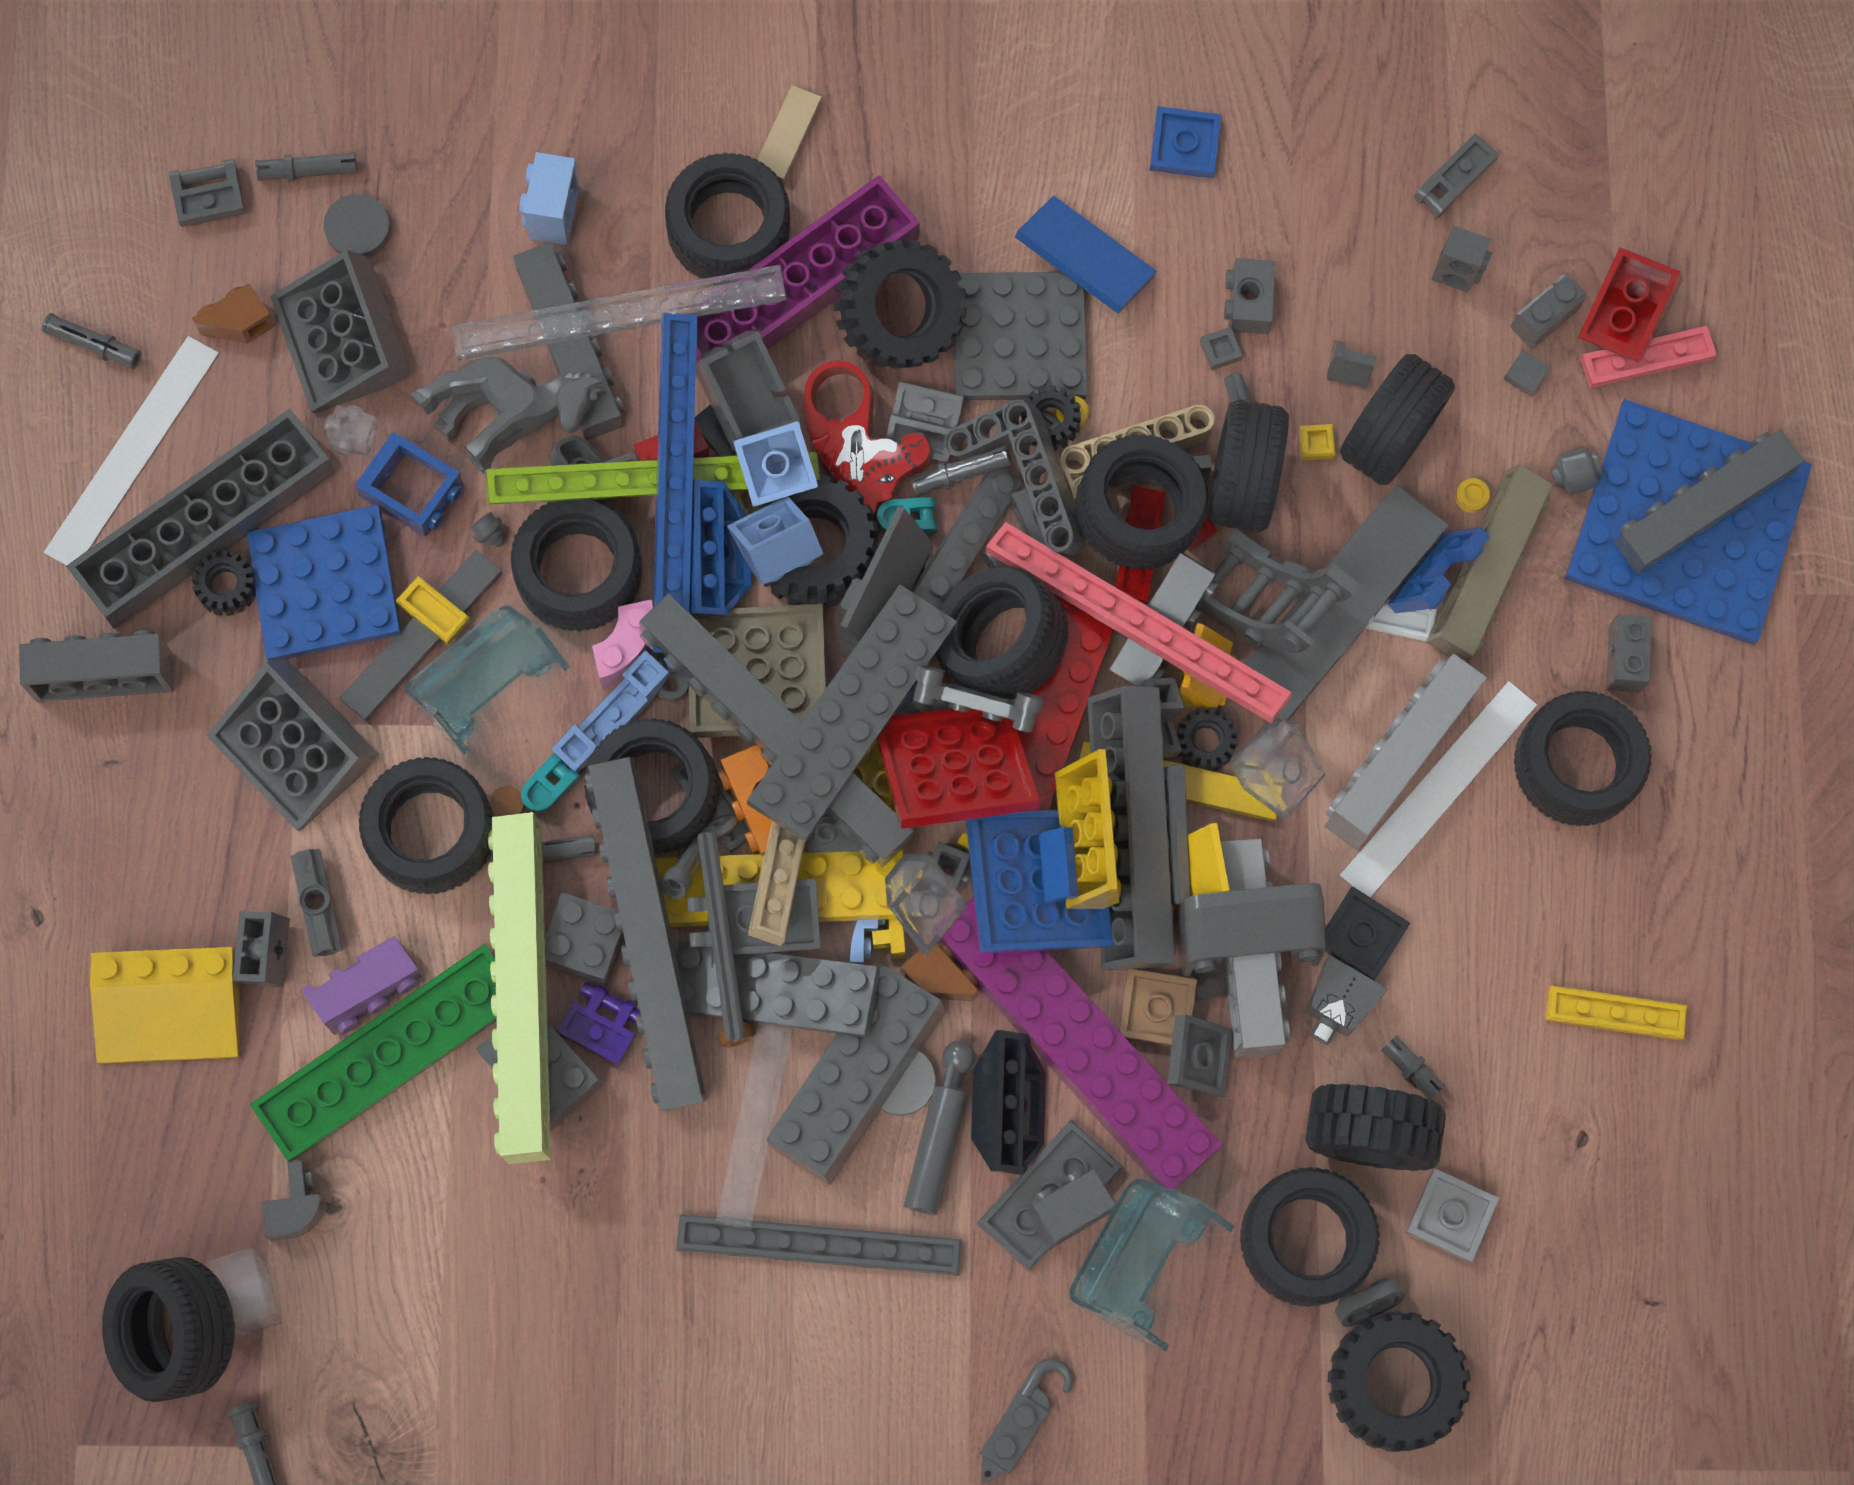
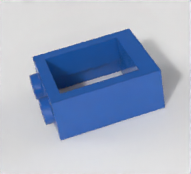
(382, 467)

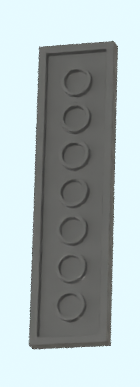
(851, 713)

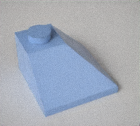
(775, 463)

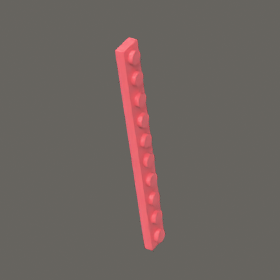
(1140, 623)

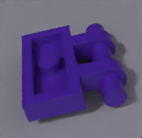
(596, 1032)

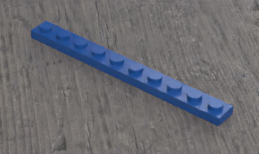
(675, 458)

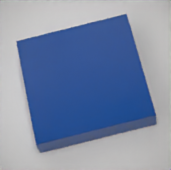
(1185, 142)

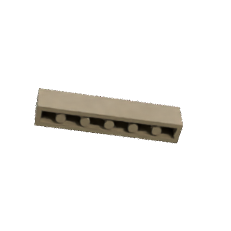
(1484, 581)

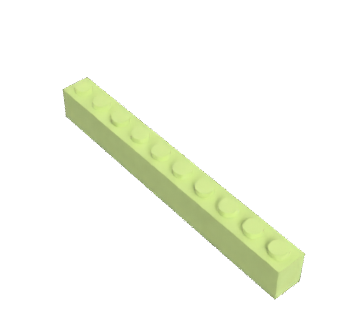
(520, 989)

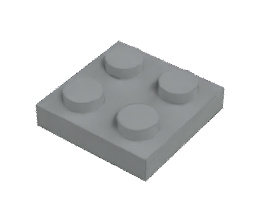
(1452, 1215)

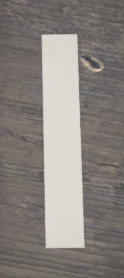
(131, 451)
(1438, 790)

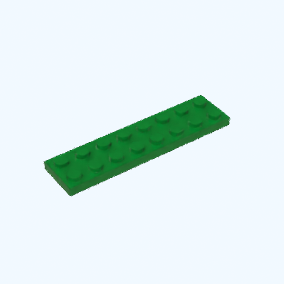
(380, 1056)

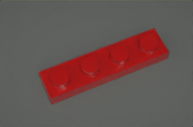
(1143, 512)

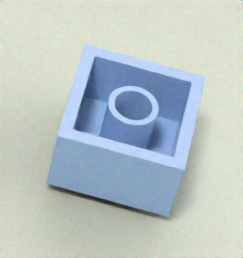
(550, 198)

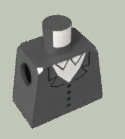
(1341, 1000)

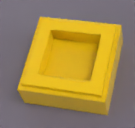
(1316, 442)

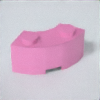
(623, 645)

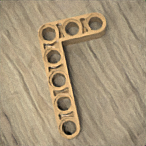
(1176, 422)

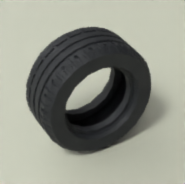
(725, 175)
(1397, 419)
(1166, 465)
(1248, 465)
(570, 518)
(1032, 656)
(1608, 720)
(666, 737)
(408, 781)
(1355, 1215)
(136, 1335)

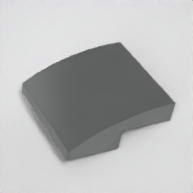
(925, 413)

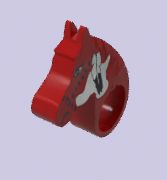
(847, 449)

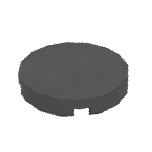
(357, 225)

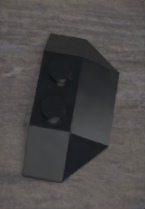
(1008, 1103)

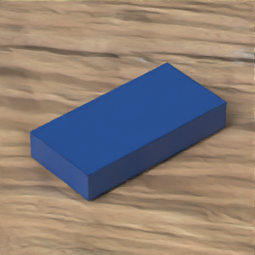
(1058, 864)

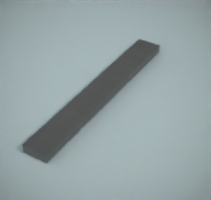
(821, 1245)

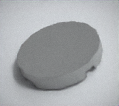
(913, 1088)

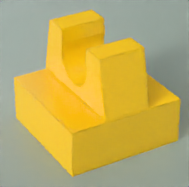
(891, 939)

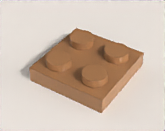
(1152, 1003)

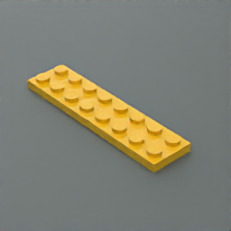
(845, 881)

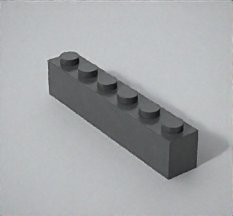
(546, 287)
(1709, 501)

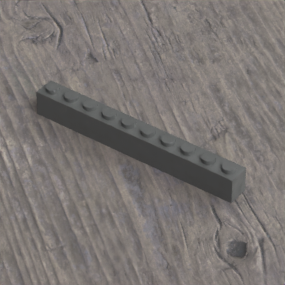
(764, 721)
(646, 933)

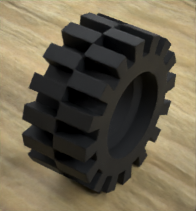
(1062, 402)
(210, 569)
(1212, 720)

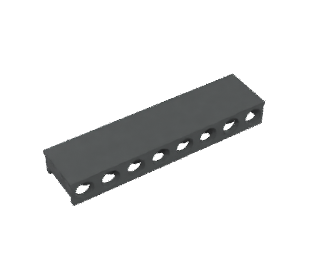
(1379, 559)

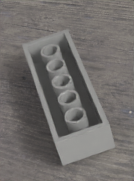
(1408, 745)
(1253, 979)

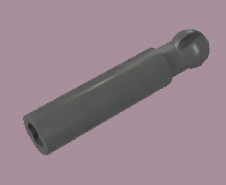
(940, 1132)

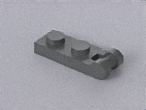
(1457, 175)

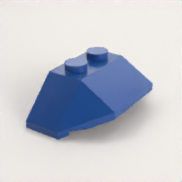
(717, 566)

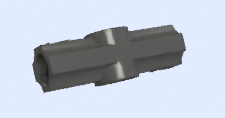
(313, 882)

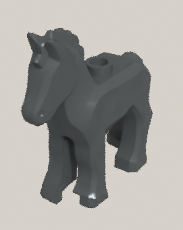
(515, 399)

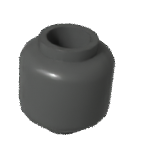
(1577, 470)

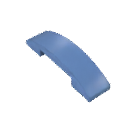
(621, 706)

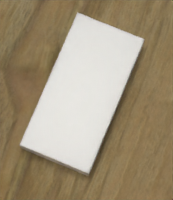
(1410, 625)

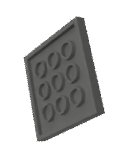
(1020, 336)

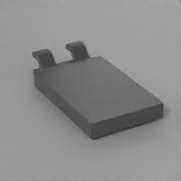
(802, 928)

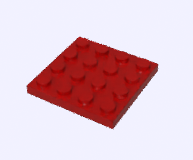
(954, 767)

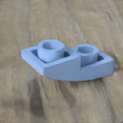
(862, 946)

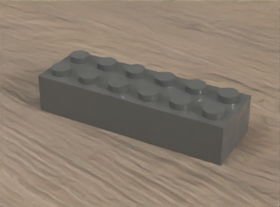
(856, 1079)

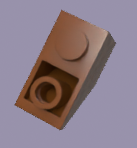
(236, 317)
(940, 975)

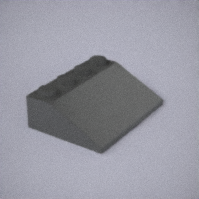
(340, 332)
(898, 561)
(291, 743)

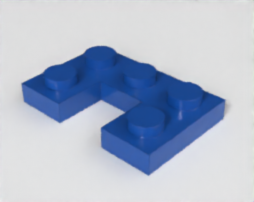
(1427, 583)

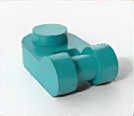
(922, 505)
(540, 794)

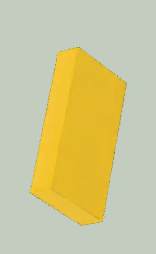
(433, 610)

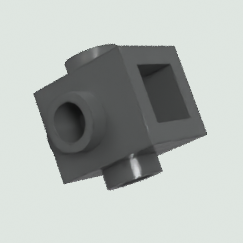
(956, 859)

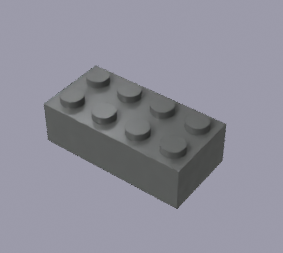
(96, 666)

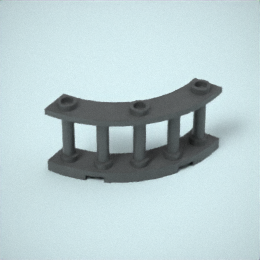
(1321, 588)

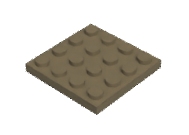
(779, 648)

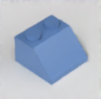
(776, 540)

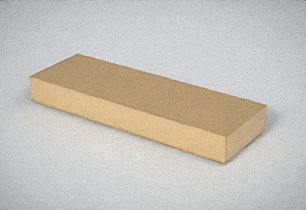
(789, 131)

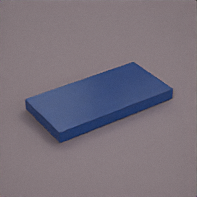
(1085, 254)

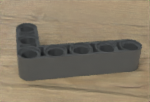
(1031, 466)

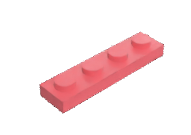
(1662, 355)

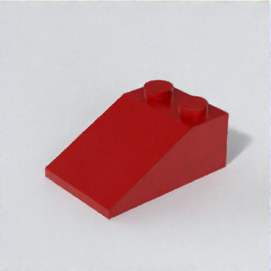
(1631, 304)

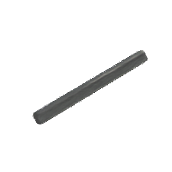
(721, 936)

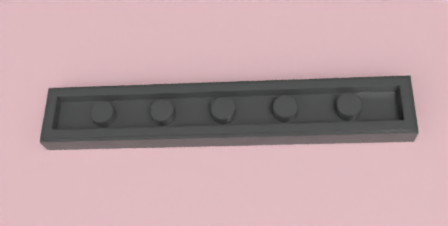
(416, 642)

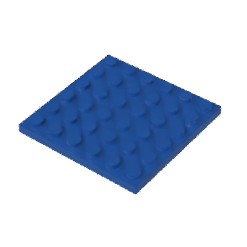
(1717, 578)

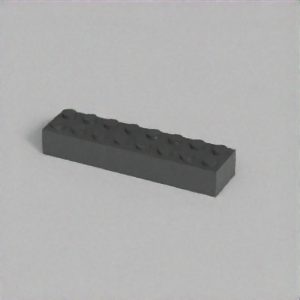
(200, 518)
(1129, 729)

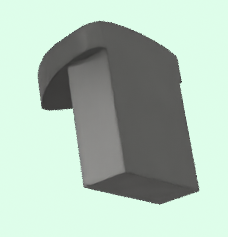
(1350, 365)

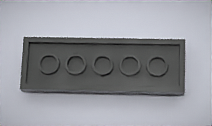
(784, 990)

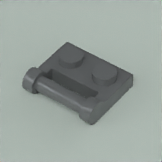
(207, 201)

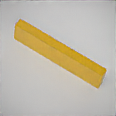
(1616, 1013)

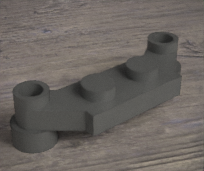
(1021, 710)

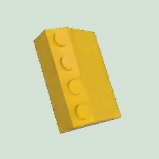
(1086, 808)
(165, 1005)

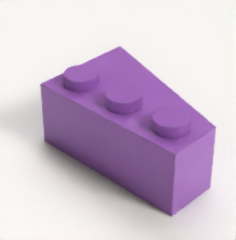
(363, 986)

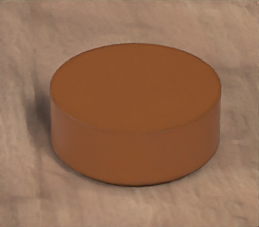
(506, 801)
(749, 1034)

